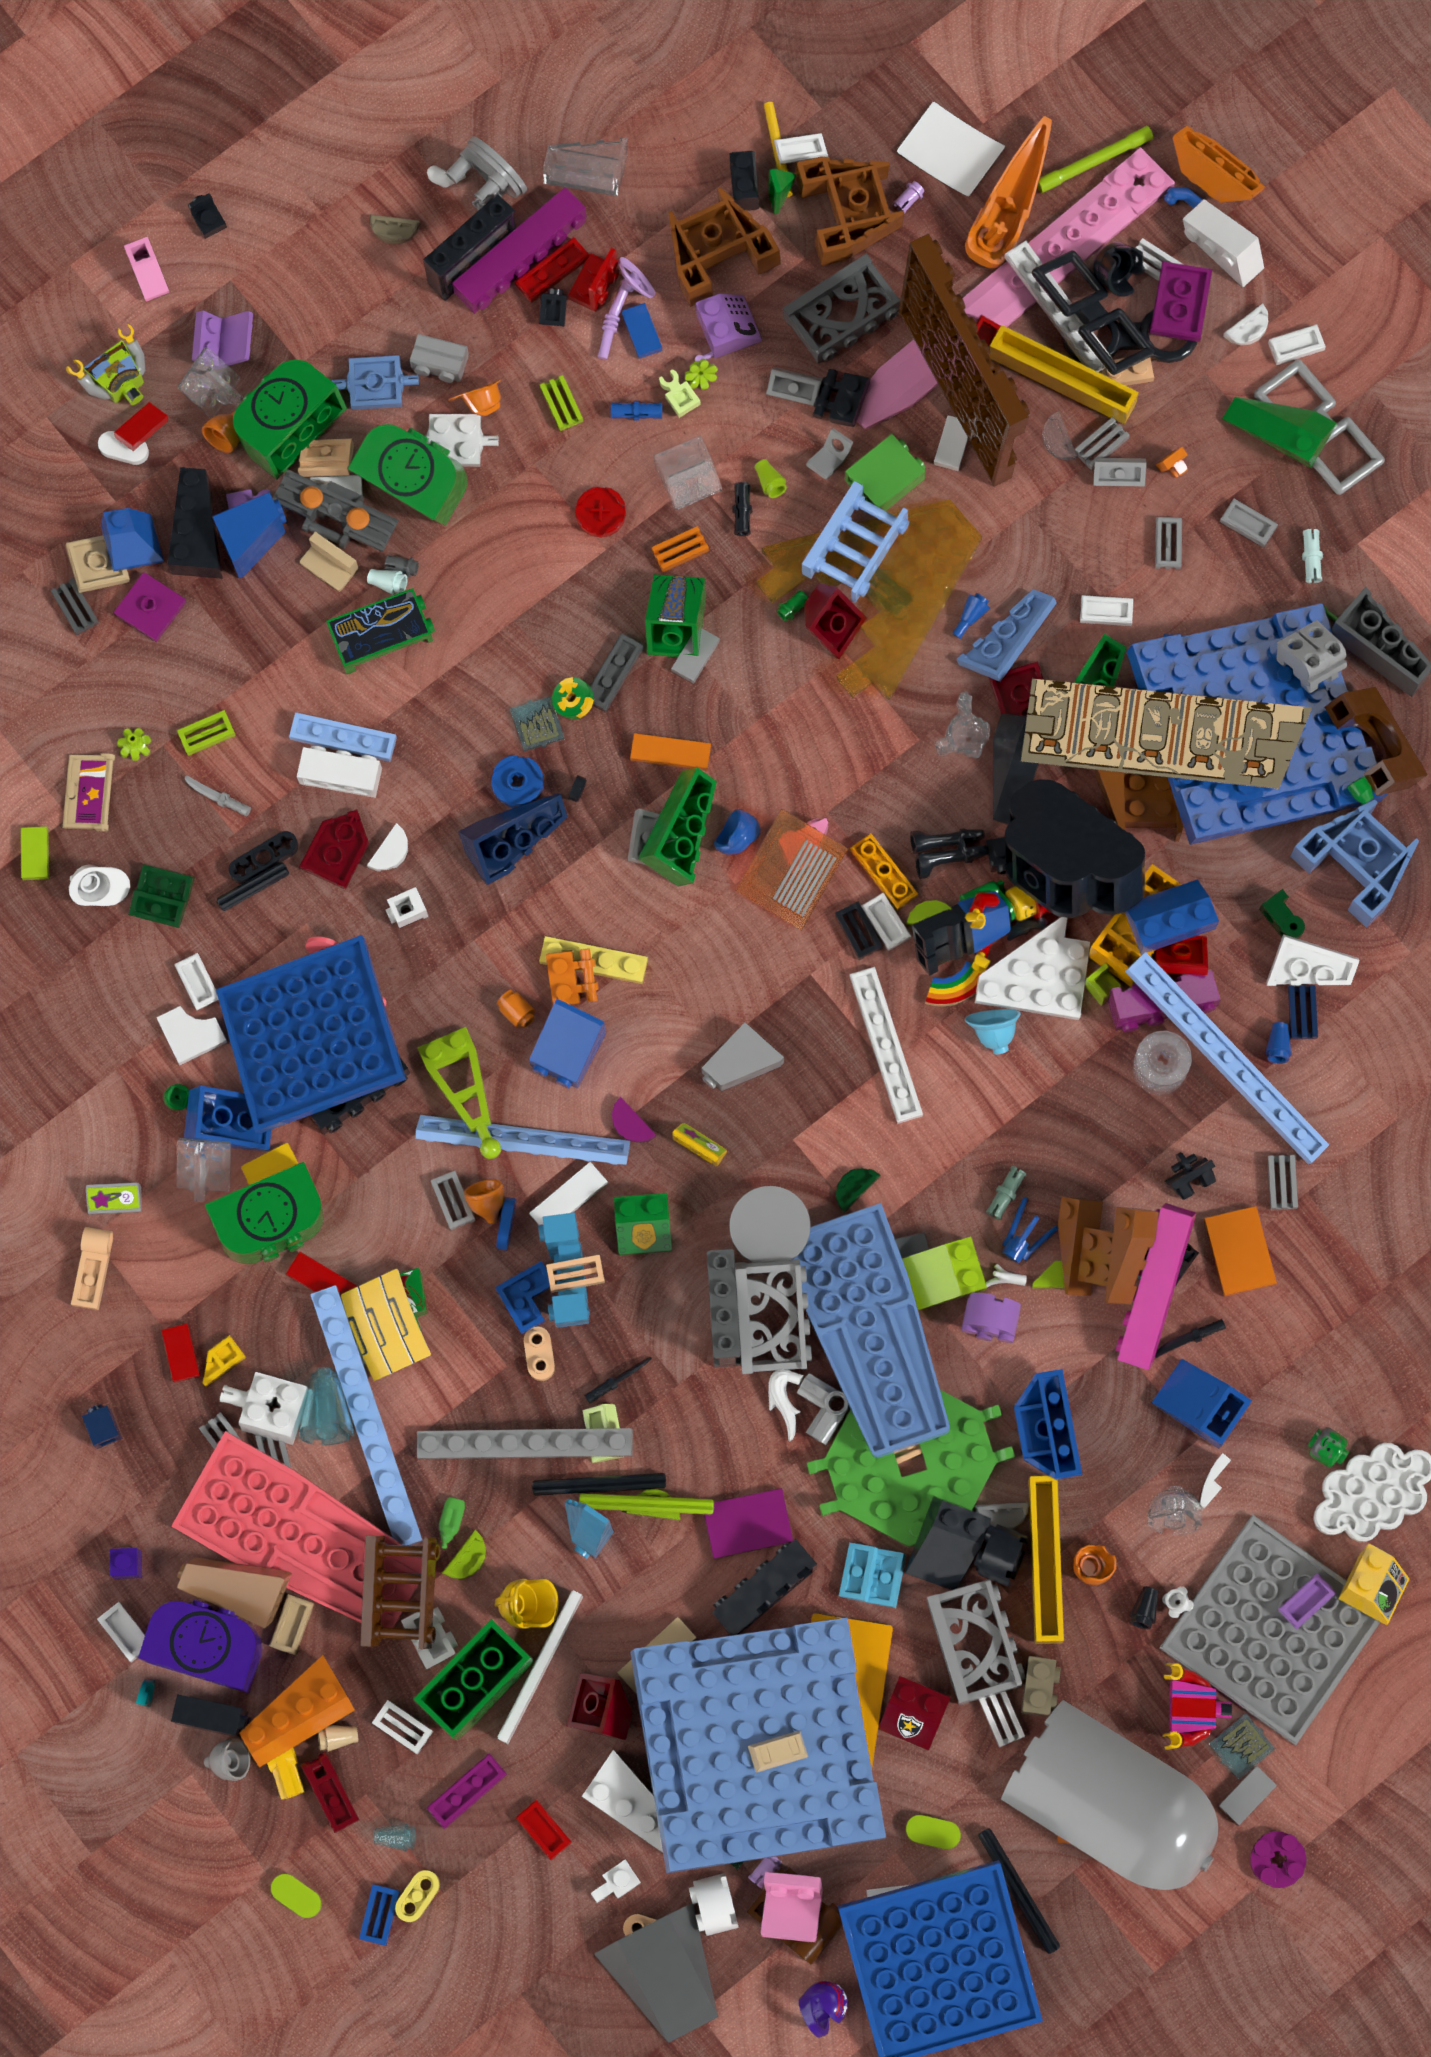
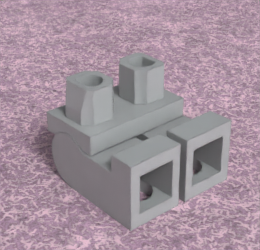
(1312, 657)

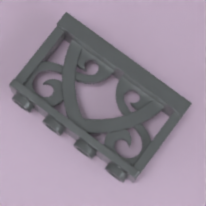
(851, 276)
(723, 1308)

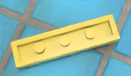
(607, 962)

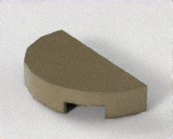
(393, 229)

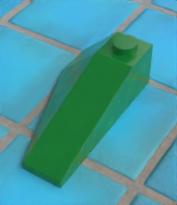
(1285, 428)

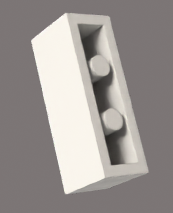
(339, 771)

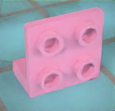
(791, 1906)

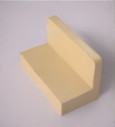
(329, 562)

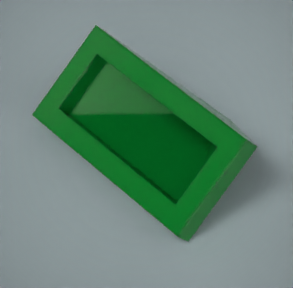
(779, 187)

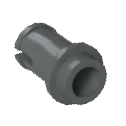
(407, 566)

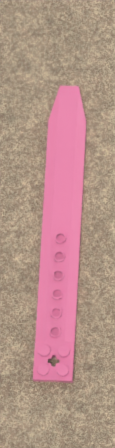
(1005, 297)

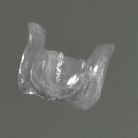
(964, 726)

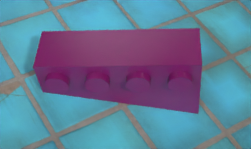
(1136, 1008)

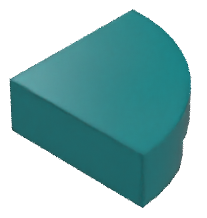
(146, 1693)

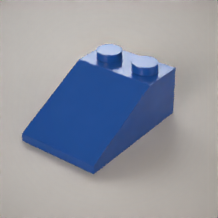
(223, 1116)

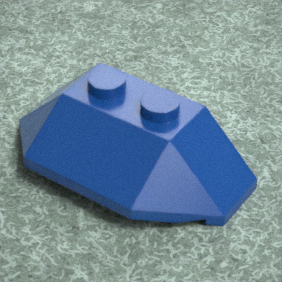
(1047, 1426)

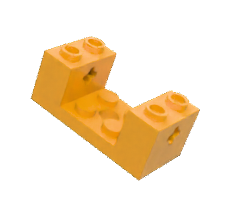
(1116, 942)

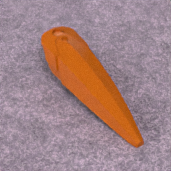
(1010, 202)

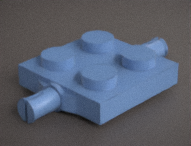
(375, 382)

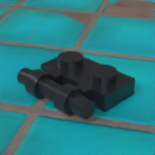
(847, 401)

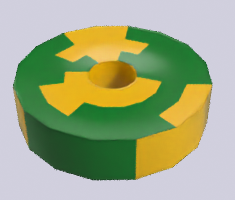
(563, 694)

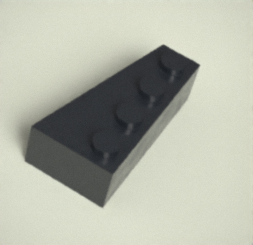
(765, 1588)

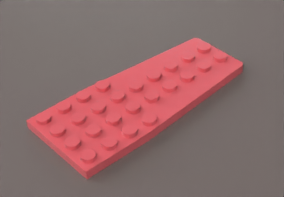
(280, 1520)

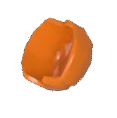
(1094, 1564)

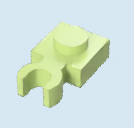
(681, 396)

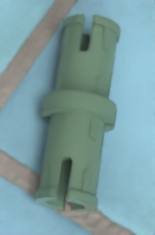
(1006, 1193)

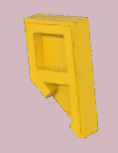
(222, 1359)

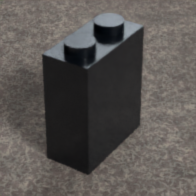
(209, 1716)

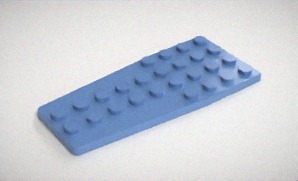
(872, 1330)

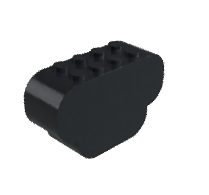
(1071, 853)

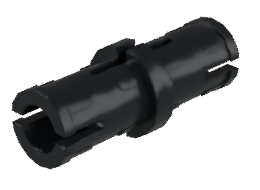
(742, 509)

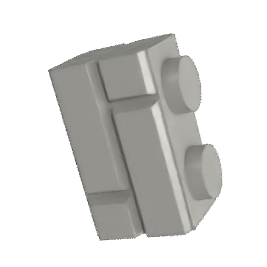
(439, 358)

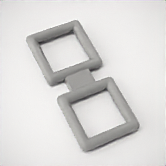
(1345, 423)

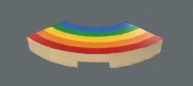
(953, 989)

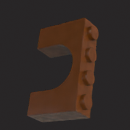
(1368, 711)

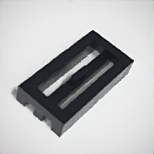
(848, 911)

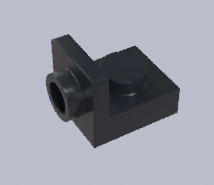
(206, 215)
(553, 307)
(997, 855)

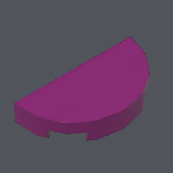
(629, 1124)

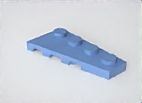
(1008, 638)

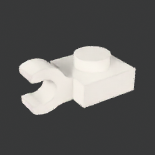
(619, 1881)

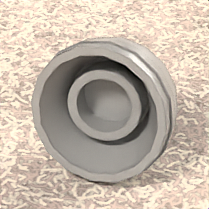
(229, 1760)

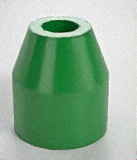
(1361, 790)

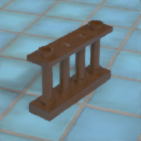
(374, 1604)

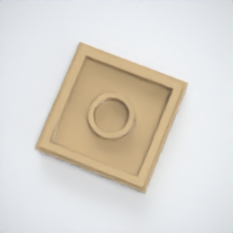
(93, 565)

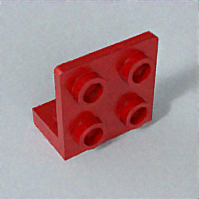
(594, 280)

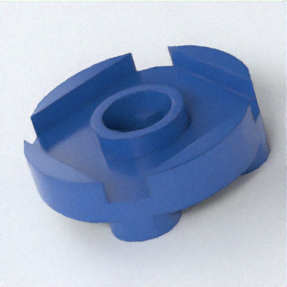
(518, 767)

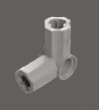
(822, 1395)

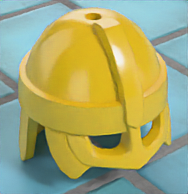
(528, 1603)

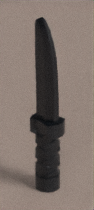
(1195, 1334)
(611, 1384)

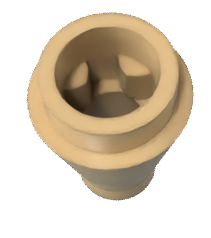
(336, 1737)

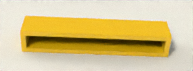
(1063, 374)
(1046, 1560)

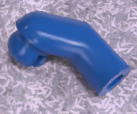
(1184, 194)

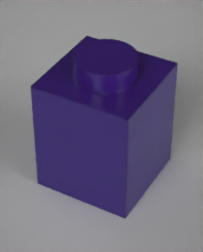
(126, 1563)

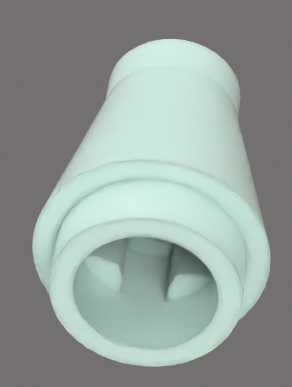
(388, 580)

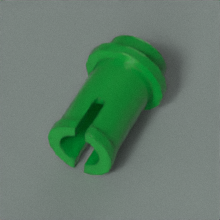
(788, 609)

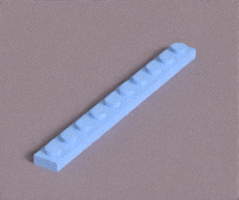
(1227, 1058)
(366, 1416)

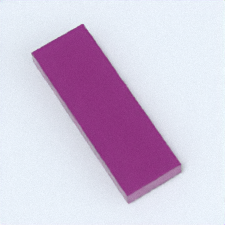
(466, 1791)

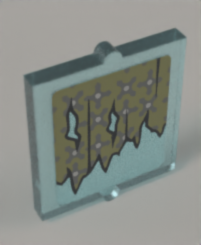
(537, 723)
(1242, 1746)

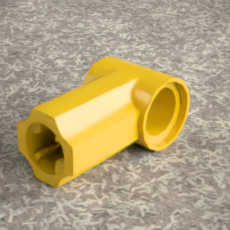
(286, 1774)

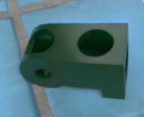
(1281, 916)

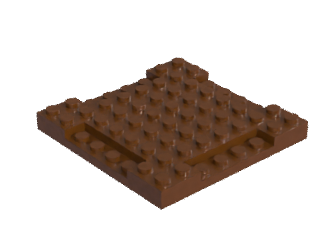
(960, 361)

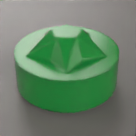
(176, 1097)

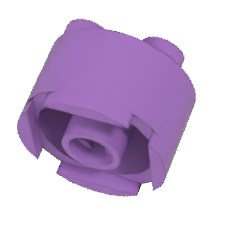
(991, 1317)

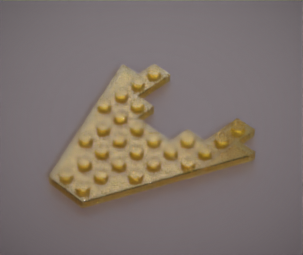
(904, 589)

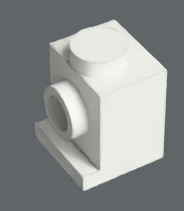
(408, 899)

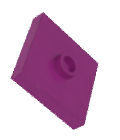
(150, 607)

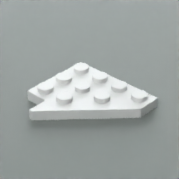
(1039, 976)

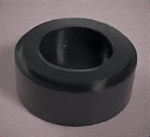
(577, 788)

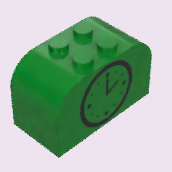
(286, 414)
(412, 470)
(268, 1216)
(474, 1680)

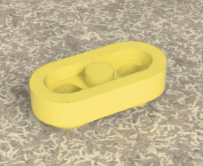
(417, 1896)

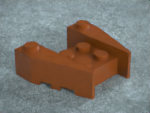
(856, 204)
(715, 237)
(1139, 800)
(1103, 1255)

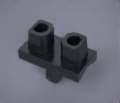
(1180, 1181)

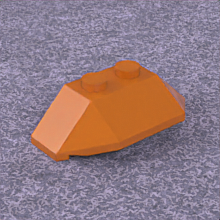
(1214, 167)

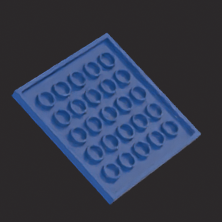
(310, 1034)
(940, 1962)

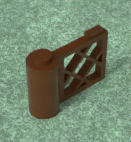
(828, 1926)

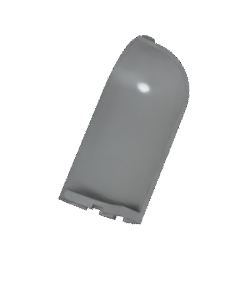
(1115, 1802)

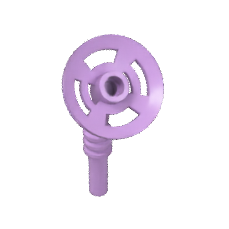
(632, 281)

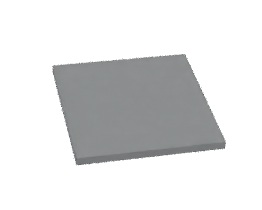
(1251, 1649)

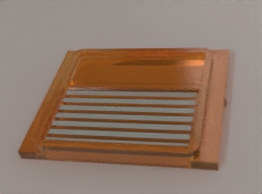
(791, 869)

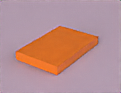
(1240, 1251)

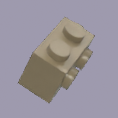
(1038, 1686)

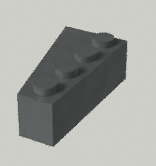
(1381, 644)

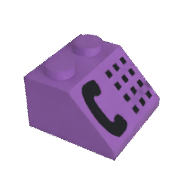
(727, 323)

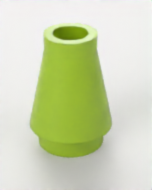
(771, 480)

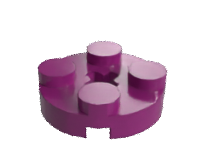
(1287, 1846)

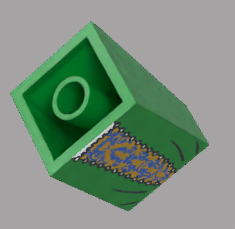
(674, 614)

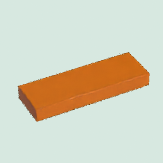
(670, 751)

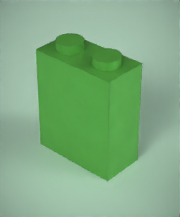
(887, 473)

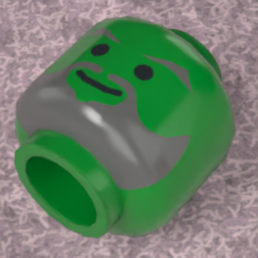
(1328, 1447)

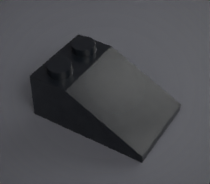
(947, 1543)

